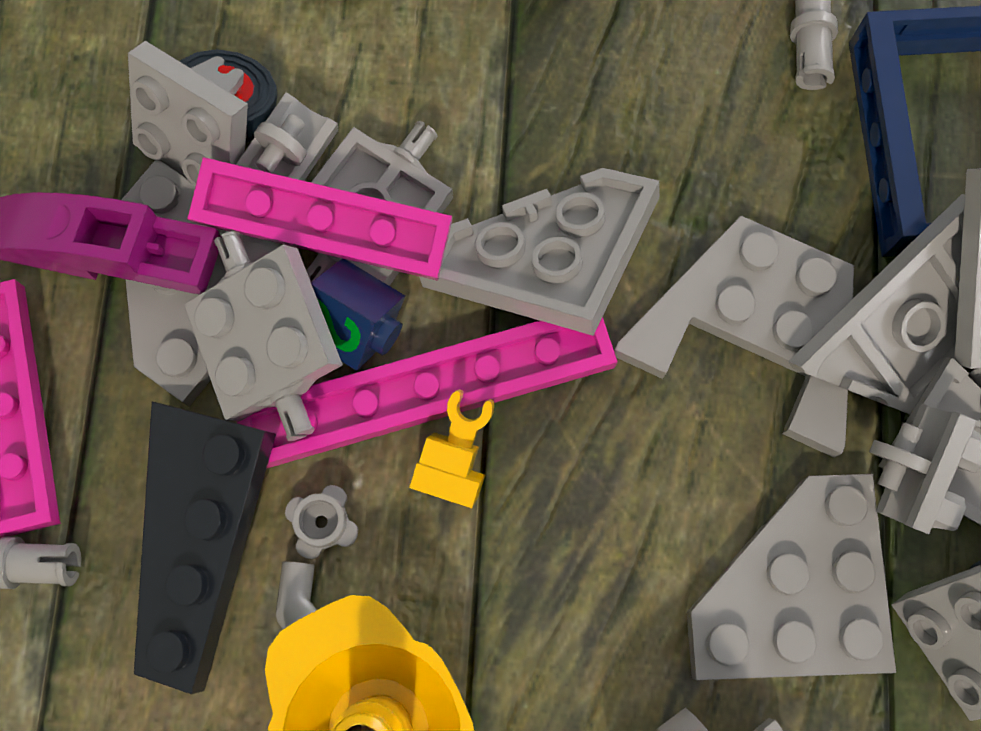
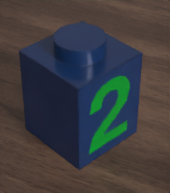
(358, 312)

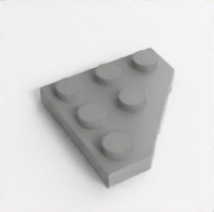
(552, 253)
(159, 324)
(801, 592)

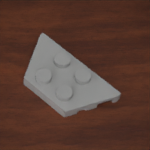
(899, 325)

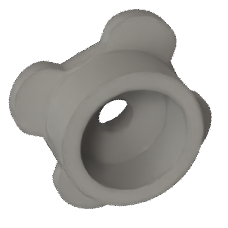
(304, 514)

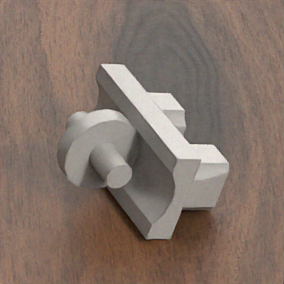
(289, 140)
(923, 466)

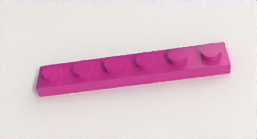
(420, 386)

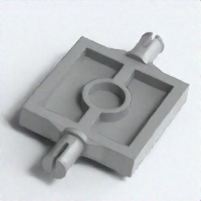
(385, 174)
(262, 335)

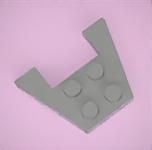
(766, 299)

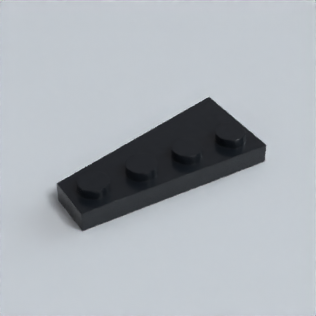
(195, 529)

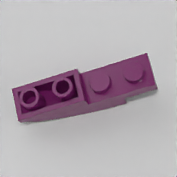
(106, 237)

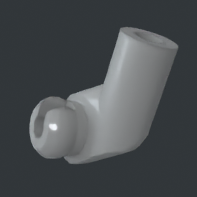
(294, 593)

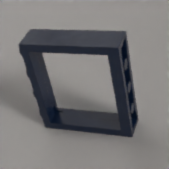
(884, 110)

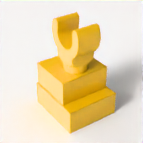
(449, 460)

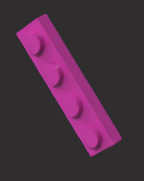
(320, 218)
(26, 470)

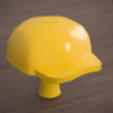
(359, 672)

